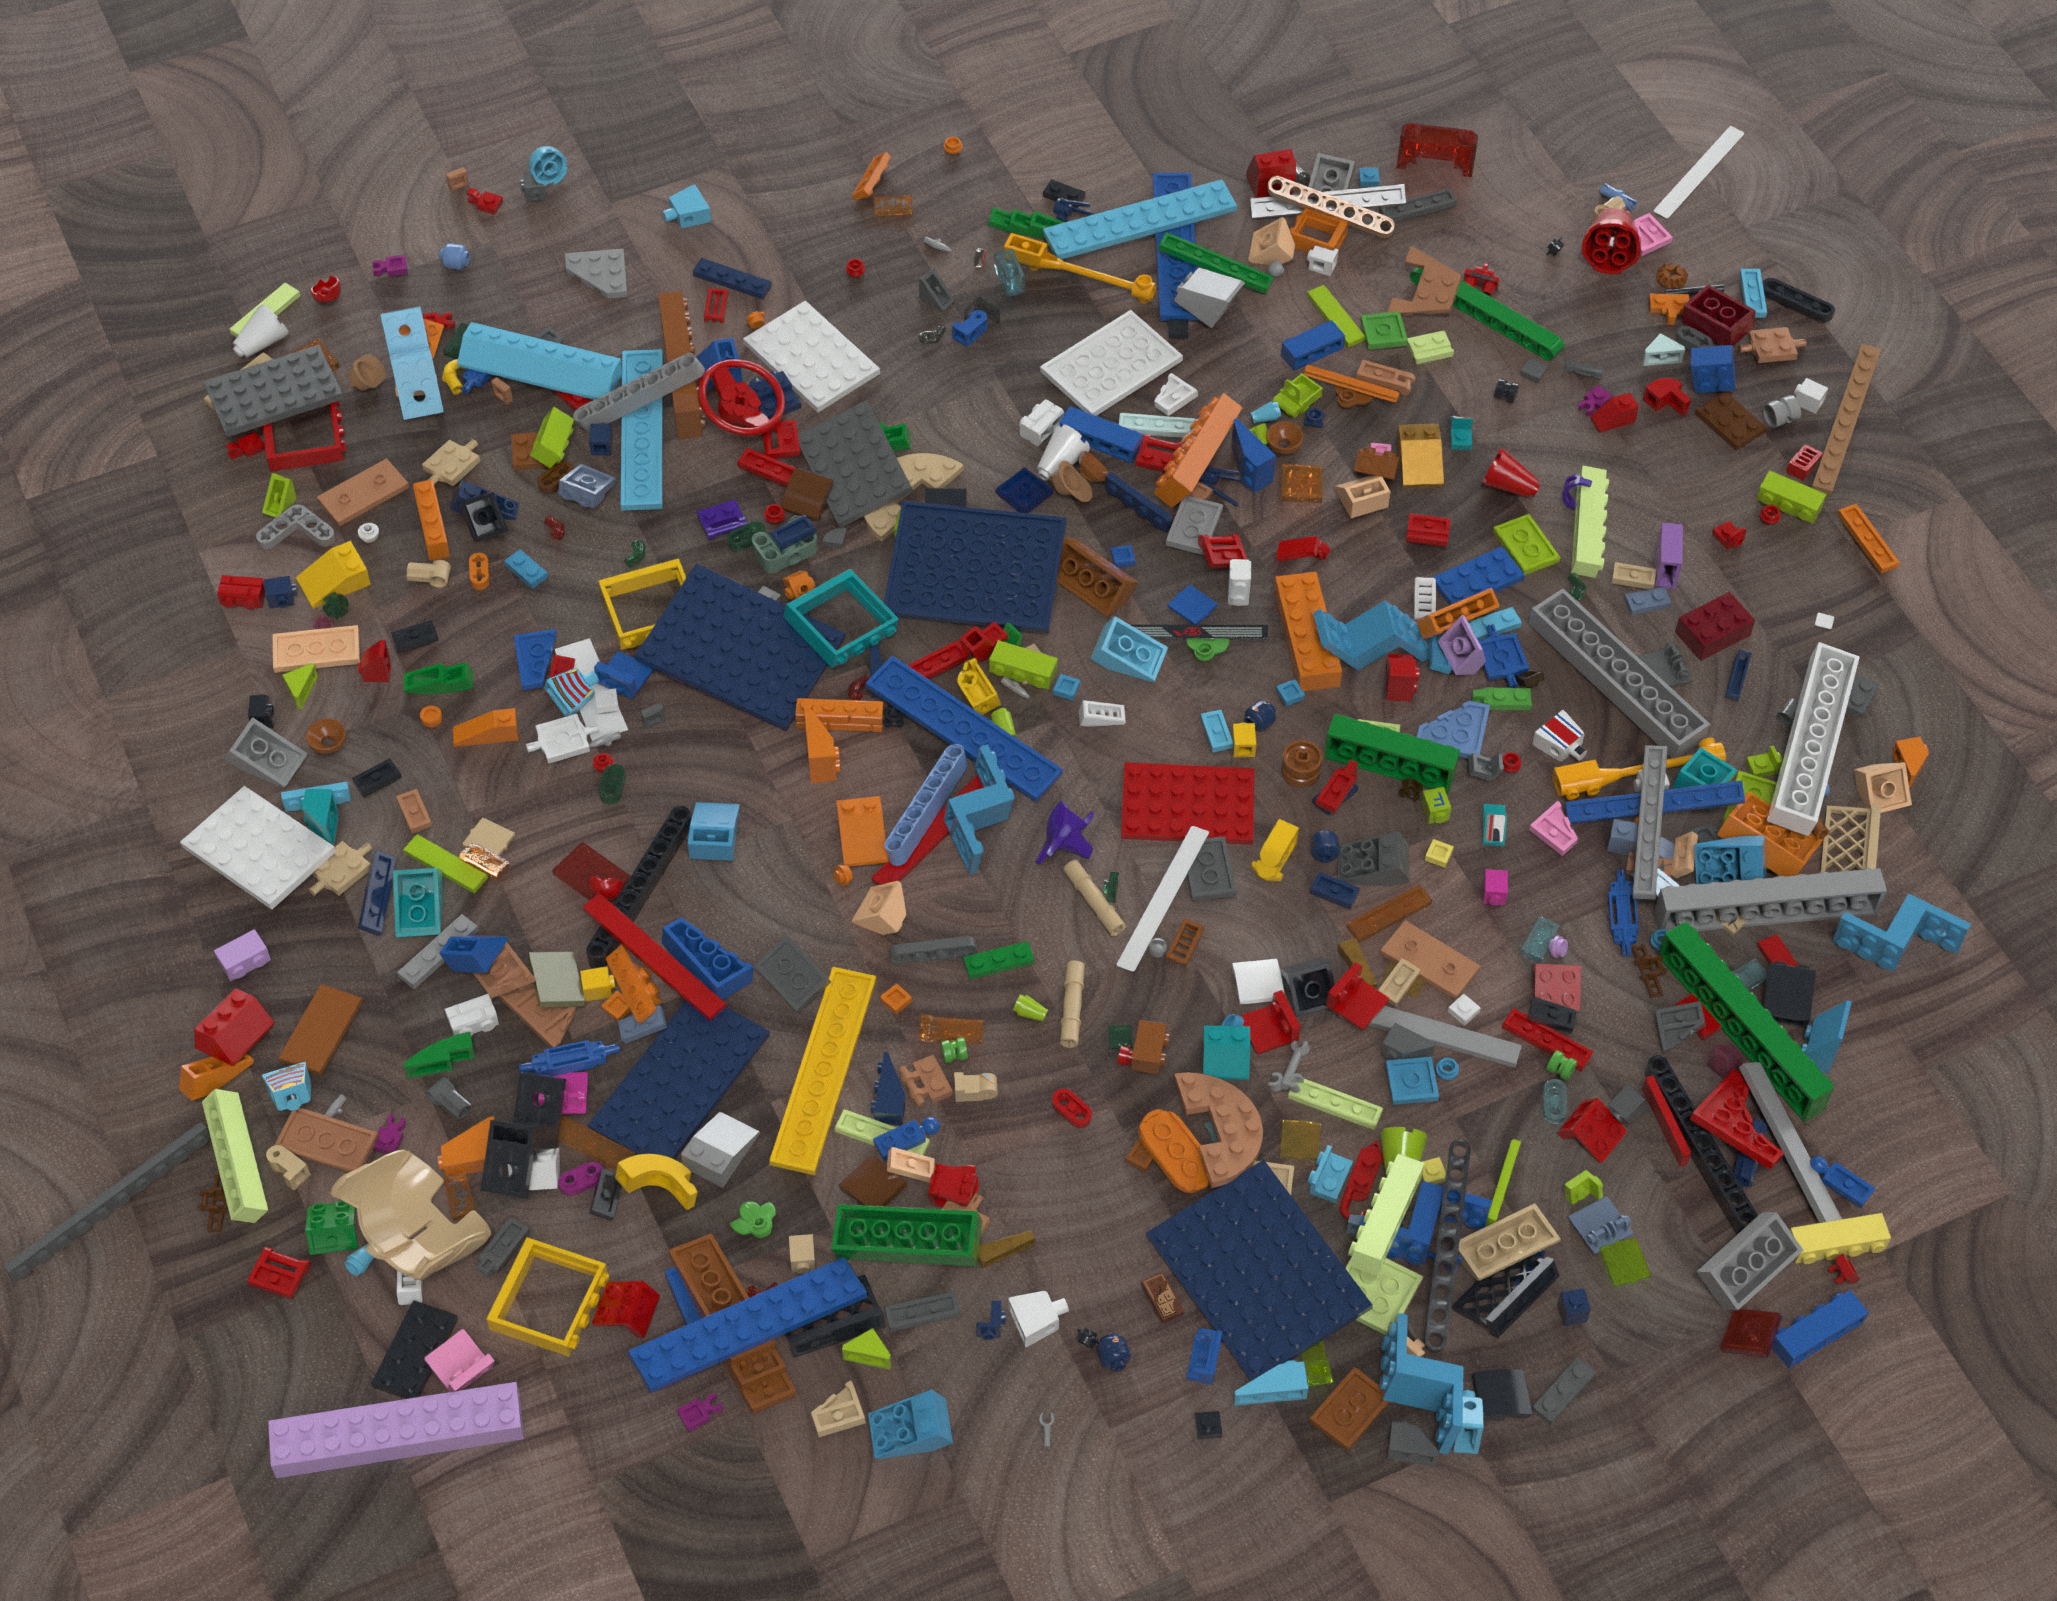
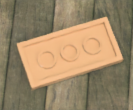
(320, 647)

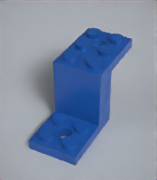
(1415, 1242)

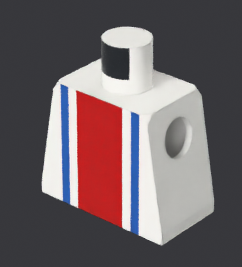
(1560, 738)

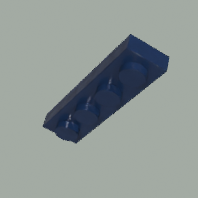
(732, 278)
(1138, 502)
(377, 893)

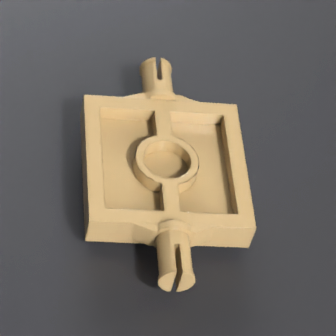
(451, 462)
(342, 869)

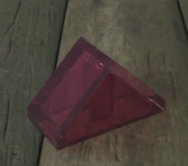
(1725, 1059)

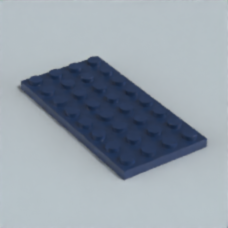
(679, 1081)

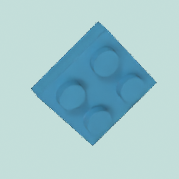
(1412, 1080)

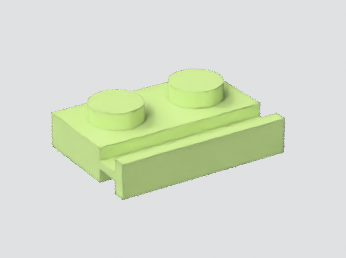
(1430, 347)

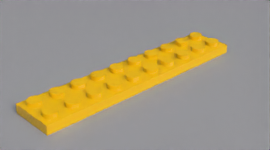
(823, 1071)

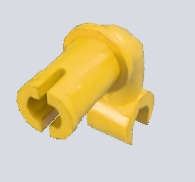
(450, 376)

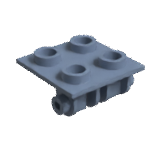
(1601, 1224)

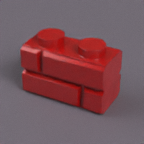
(241, 591)

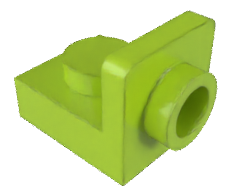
(1765, 764)
(1583, 1185)

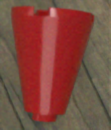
(1510, 476)

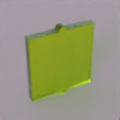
(1625, 1262)

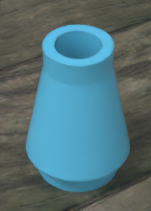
(1266, 413)
(358, 1261)

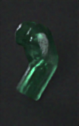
(638, 553)
(1579, 586)

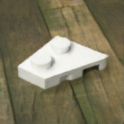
(1174, 395)

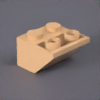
(1364, 495)

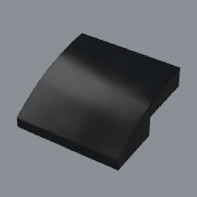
(1502, 1394)

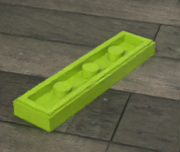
(1332, 310)
(451, 866)
(1503, 1182)

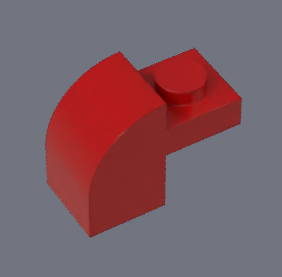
(1667, 392)
(982, 643)

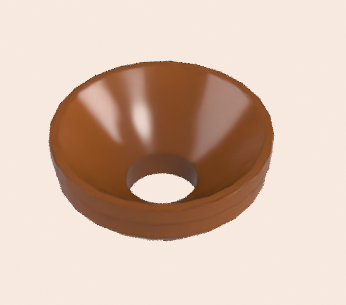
(1285, 432)
(1092, 468)
(326, 729)

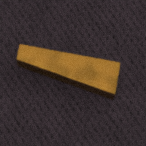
(1352, 953)
(1001, 1249)

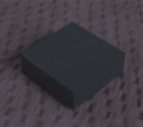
(1177, 328)

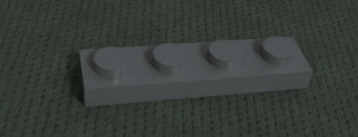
(1421, 205)

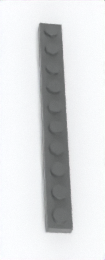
(107, 1202)

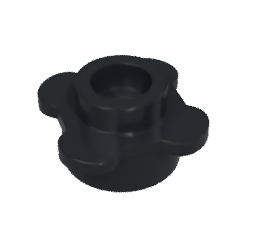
(1555, 246)
(890, 713)
(1087, 1337)

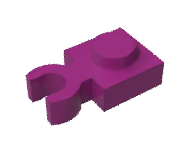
(393, 266)
(1594, 399)
(390, 1137)
(697, 1414)

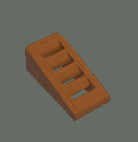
(1191, 926)

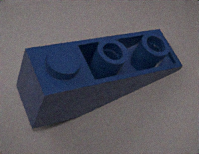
(466, 491)
(890, 1098)

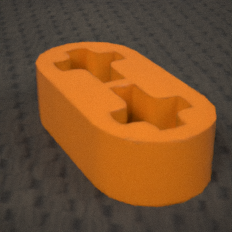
(475, 571)

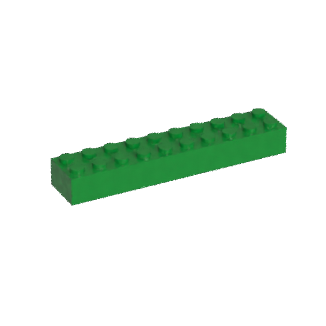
(1746, 1021)

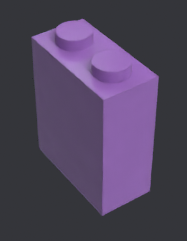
(1668, 555)

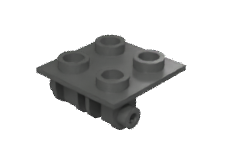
(1668, 665)

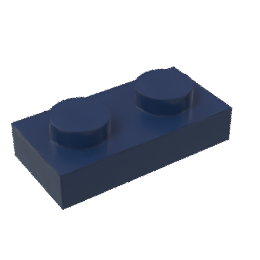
(1334, 890)

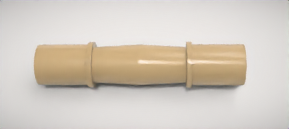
(1094, 897)
(1072, 1004)

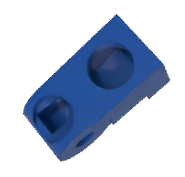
(970, 329)

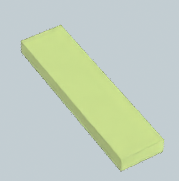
(276, 302)
(1337, 1104)
(866, 1129)

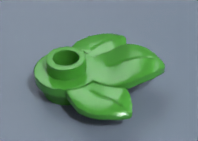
(1206, 648)
(754, 1219)

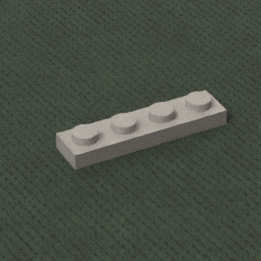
(429, 959)

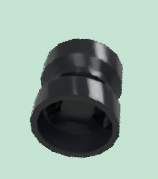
(1506, 390)

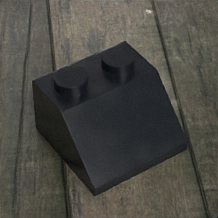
(1307, 985)

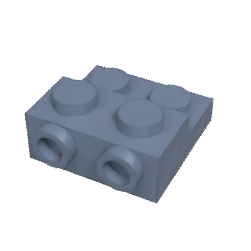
(585, 486)

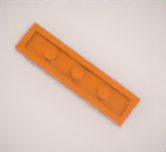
(1868, 538)

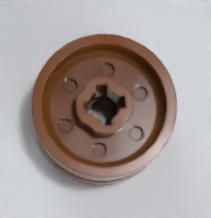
(1301, 763)

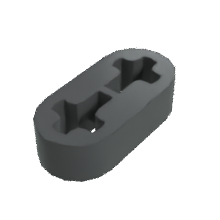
(1693, 339)

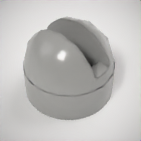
(1275, 269)
(1157, 947)

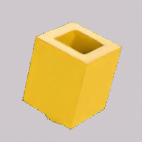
(1244, 740)
(597, 983)

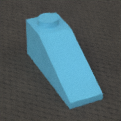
(1280, 1383)

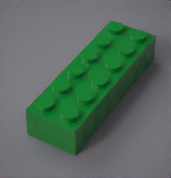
(1391, 753)
(907, 1235)

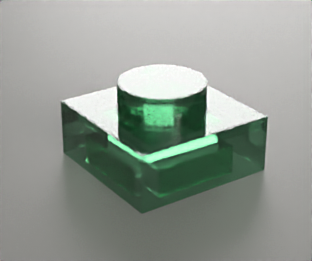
(1111, 887)

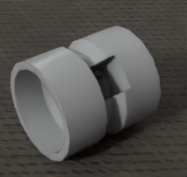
(1780, 412)

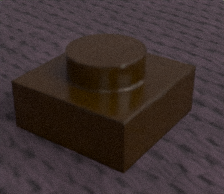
(1530, 678)

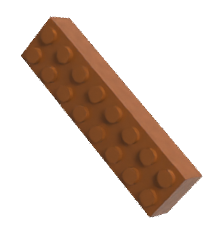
(677, 343)

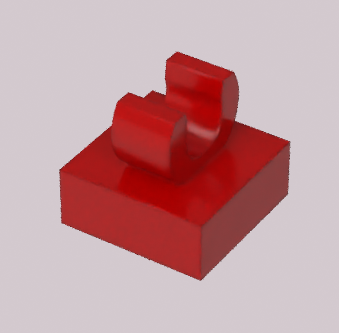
(1846, 1269)

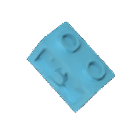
(1329, 1176)

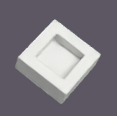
(606, 700)
(1464, 1009)

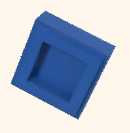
(1123, 556)

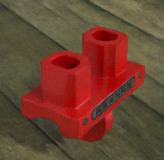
(1482, 277)

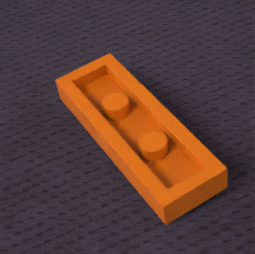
(871, 176)

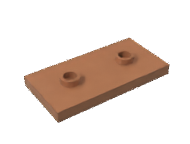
(362, 492)
(1438, 963)
(327, 1140)

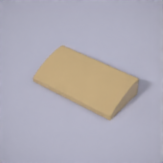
(1506, 1242)

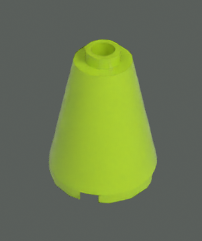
(1399, 1141)

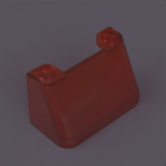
(1438, 144)

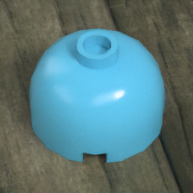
(547, 165)

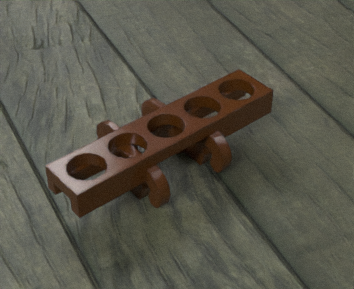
(1653, 975)
(214, 1209)

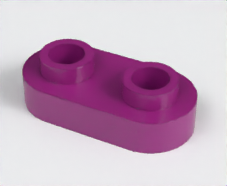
(582, 1179)

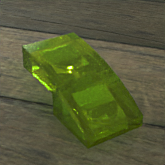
(1317, 1365)

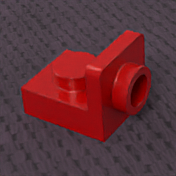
(1729, 535)

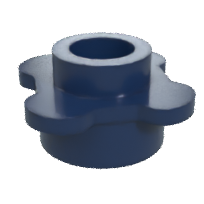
(1314, 417)

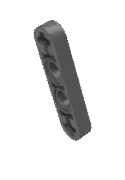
(932, 950)

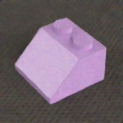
(1462, 648)

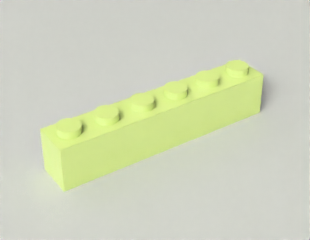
(1589, 523)
(234, 1156)
(1387, 1214)

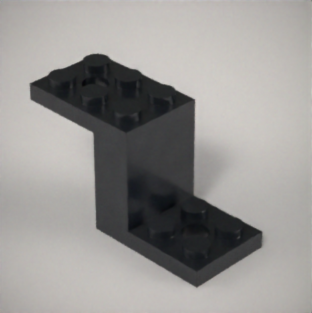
(517, 1138)

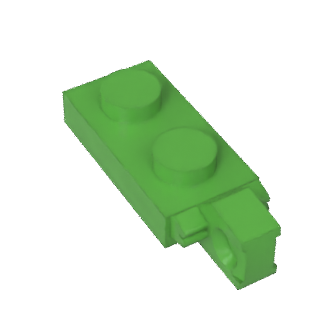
(1504, 698)

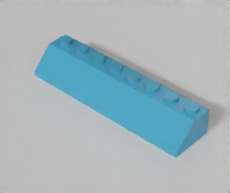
(538, 362)

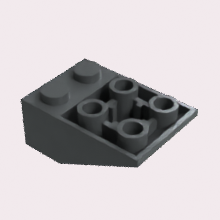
(1375, 861)

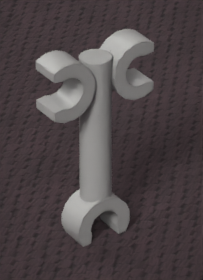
(1290, 1078)

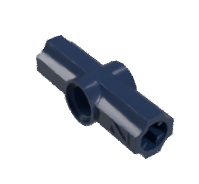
(1745, 1165)

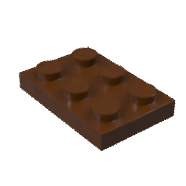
(1730, 420)

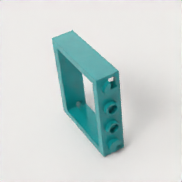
(845, 581)

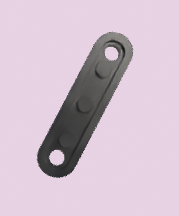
(1798, 299)

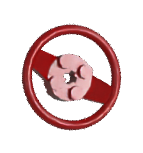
(738, 401)

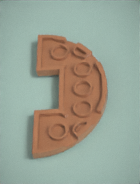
(1234, 1121)

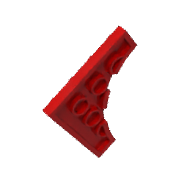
(1727, 1118)

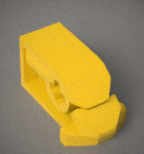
(977, 688)
(1276, 851)

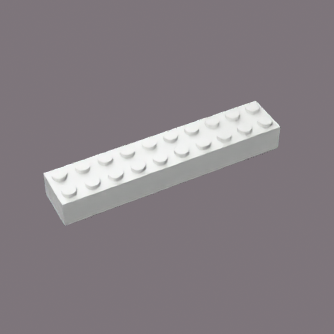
(1813, 739)

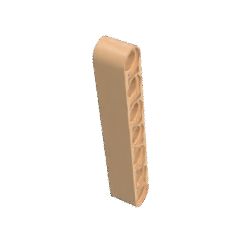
(1324, 199)

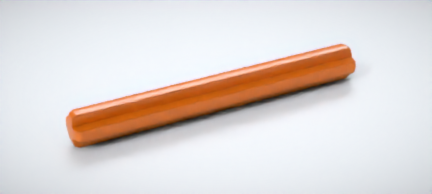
(1351, 383)

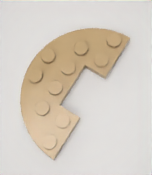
(919, 468)

